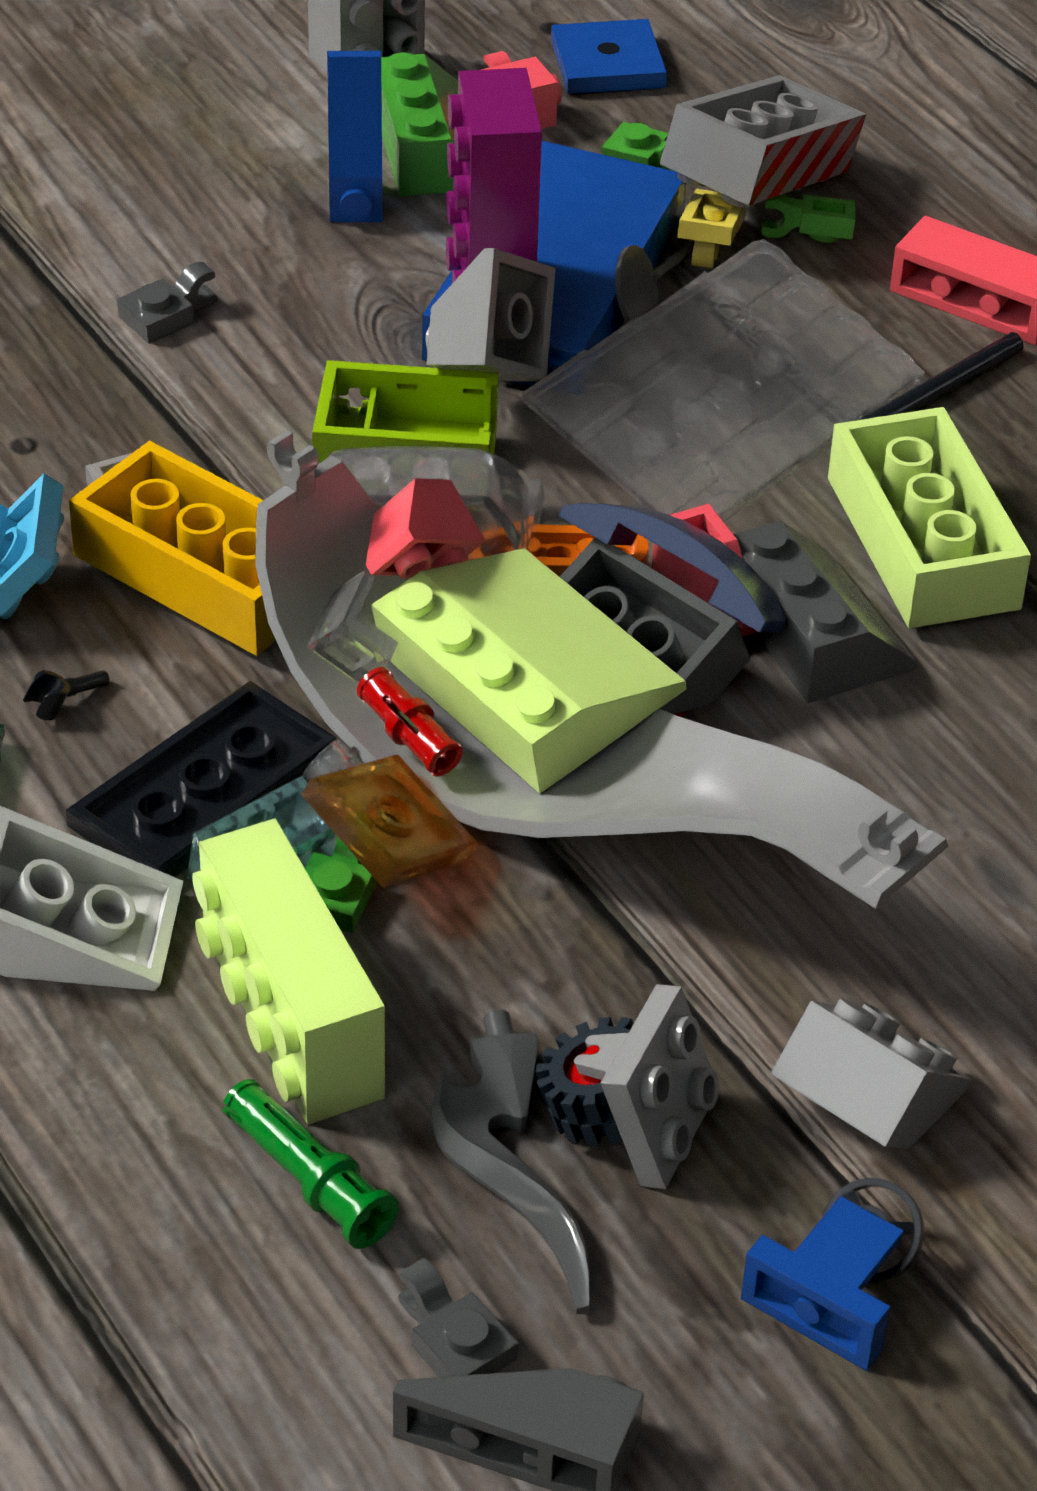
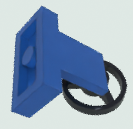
(823, 1279)

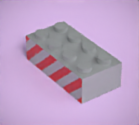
(761, 140)

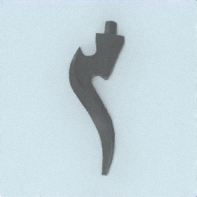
(502, 1099)

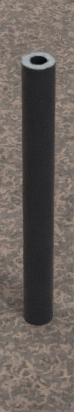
(953, 377)

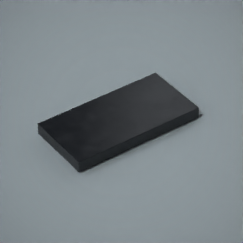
(197, 777)

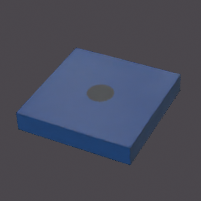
(608, 56)

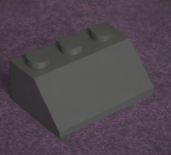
(664, 618)
(832, 630)

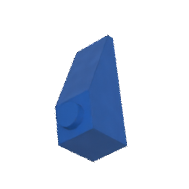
(355, 136)

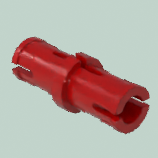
(431, 743)

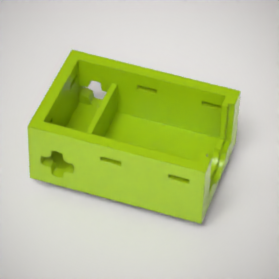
(405, 408)

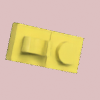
(709, 223)

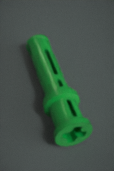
(327, 1179)

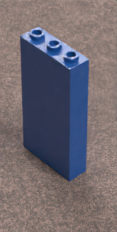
(586, 217)

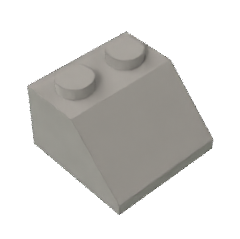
(495, 318)

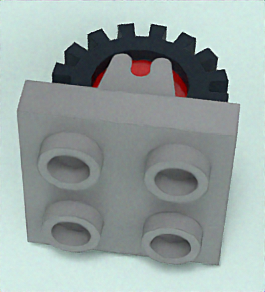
(634, 1084)

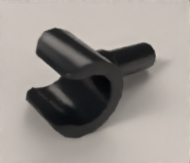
(53, 689)

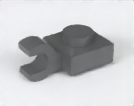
(163, 308)
(453, 1335)

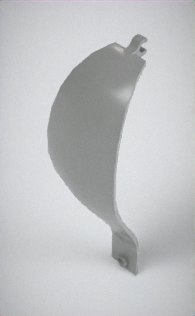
(649, 780)

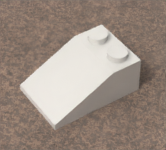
(80, 910)

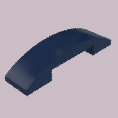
(739, 587)

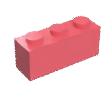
(968, 277)

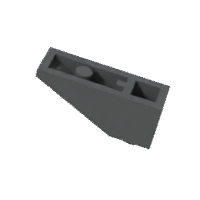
(531, 1425)

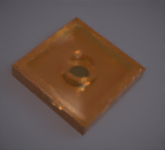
(389, 820)

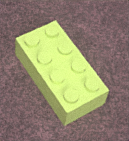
(928, 517)
(290, 972)

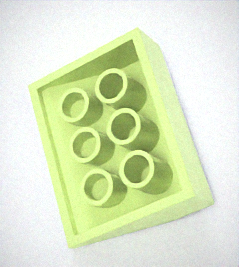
(523, 661)

